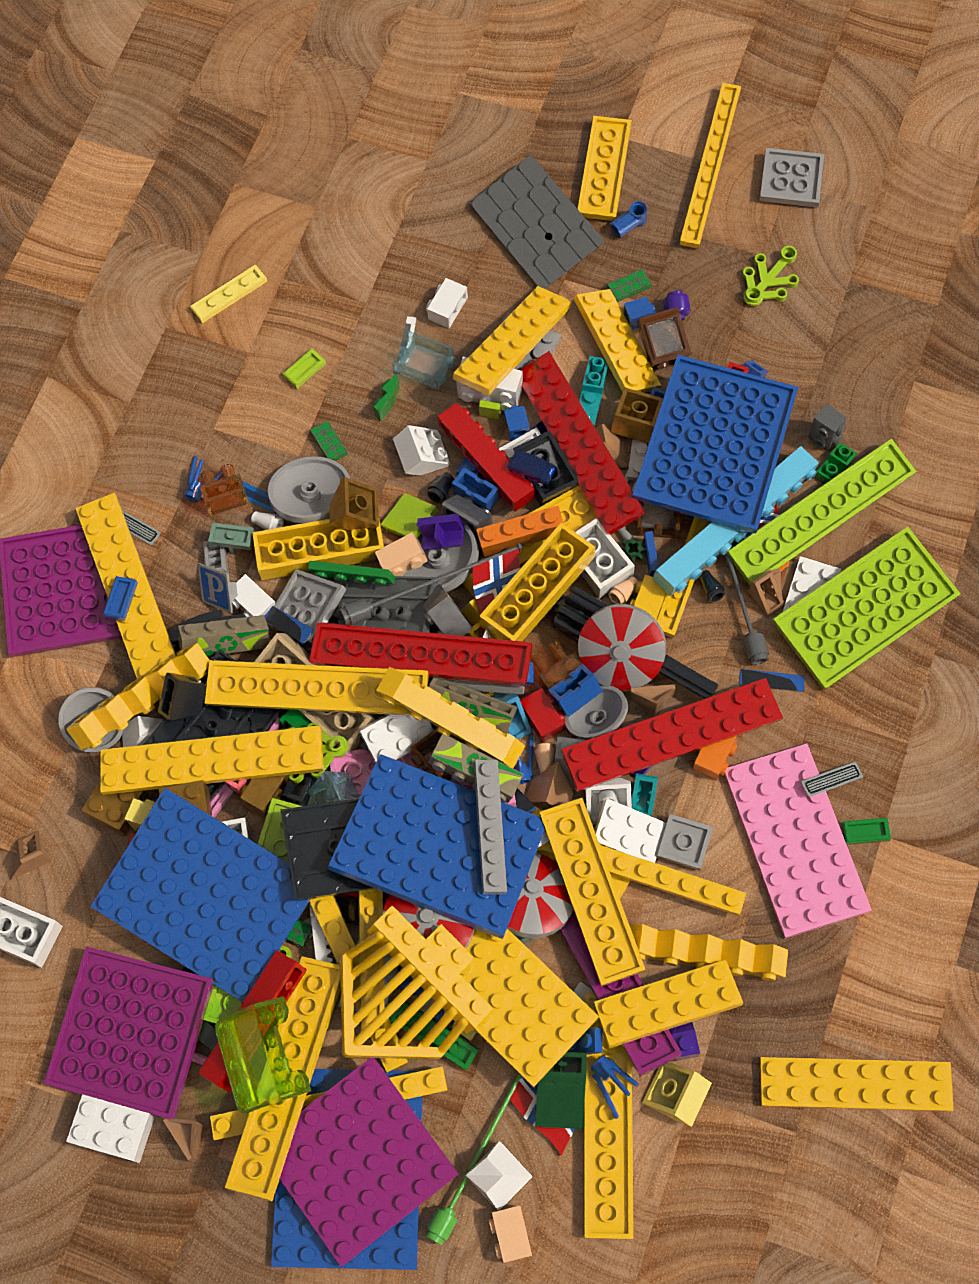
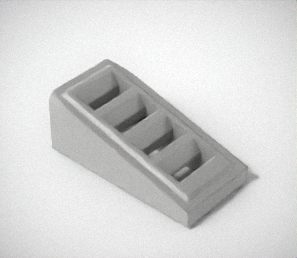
(222, 559)

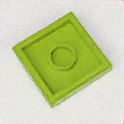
(404, 515)

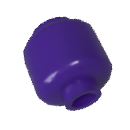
(680, 300)

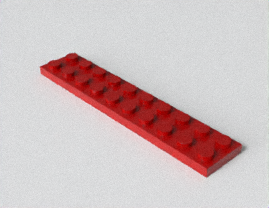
(580, 443)
(439, 654)
(671, 734)

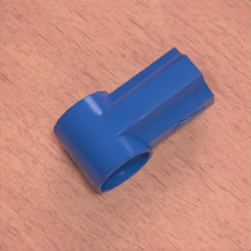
(629, 220)

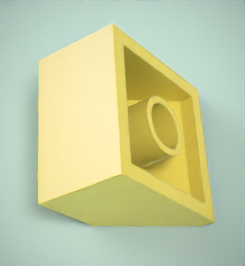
(677, 1093)

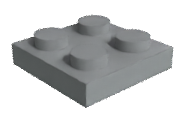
(684, 842)

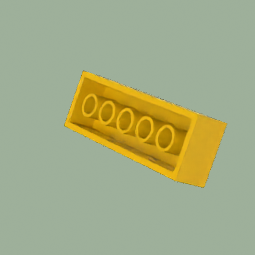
(294, 546)
(537, 585)

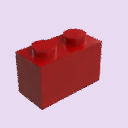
(543, 715)

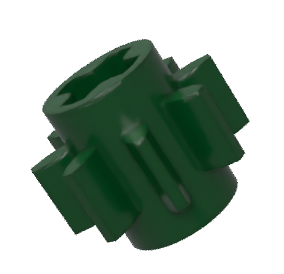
(633, 544)

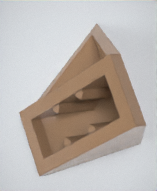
(768, 591)
(652, 698)
(550, 788)
(30, 855)
(187, 1135)

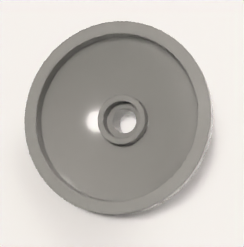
(77, 704)
(599, 715)

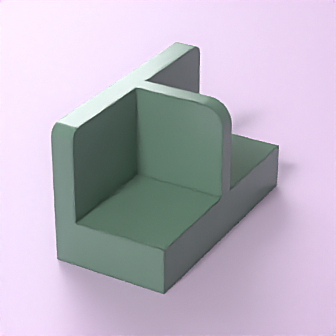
(231, 536)

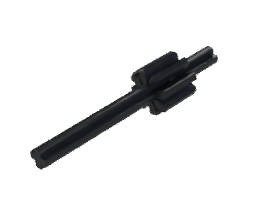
(580, 606)

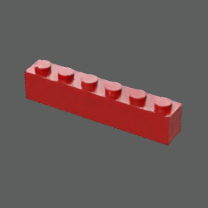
(485, 456)
(276, 981)

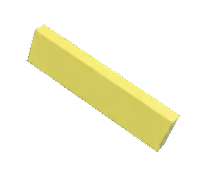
(228, 293)

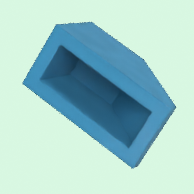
(519, 725)

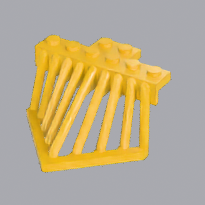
(433, 965)

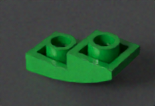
(390, 392)
(836, 463)

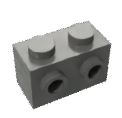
(827, 427)

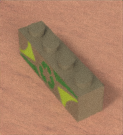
(227, 635)
(478, 704)
(459, 762)

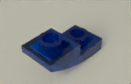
(532, 466)

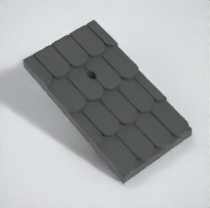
(527, 208)
(398, 614)

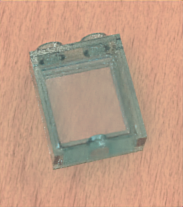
(424, 360)

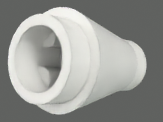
(267, 520)

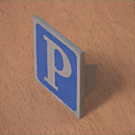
(216, 588)

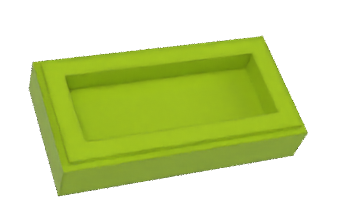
(304, 368)

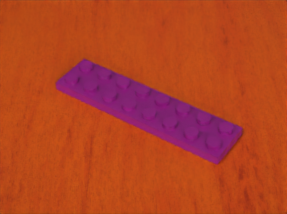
(644, 1053)

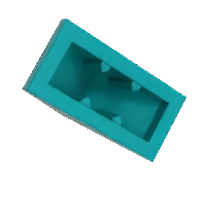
(644, 793)

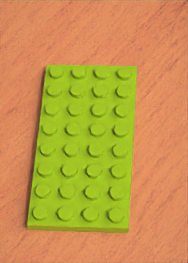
(865, 608)

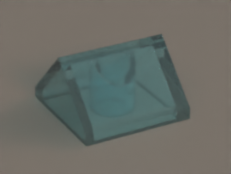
(333, 788)

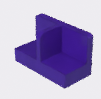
(441, 531)

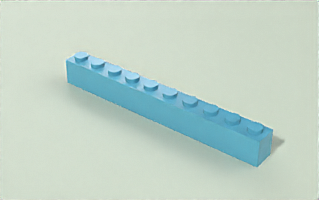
(718, 538)

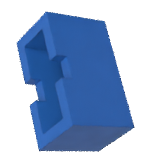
(478, 491)
(576, 690)

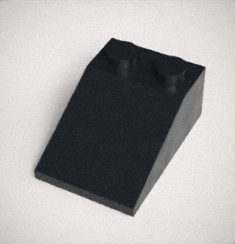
(564, 477)

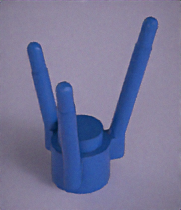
(193, 489)
(521, 767)
(604, 1070)

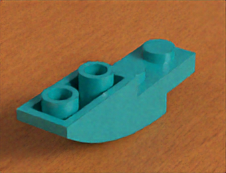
(593, 386)

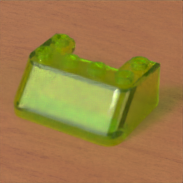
(257, 1057)

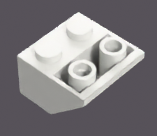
(421, 450)

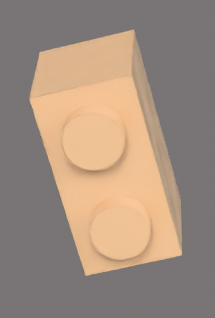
(402, 555)
(511, 1234)

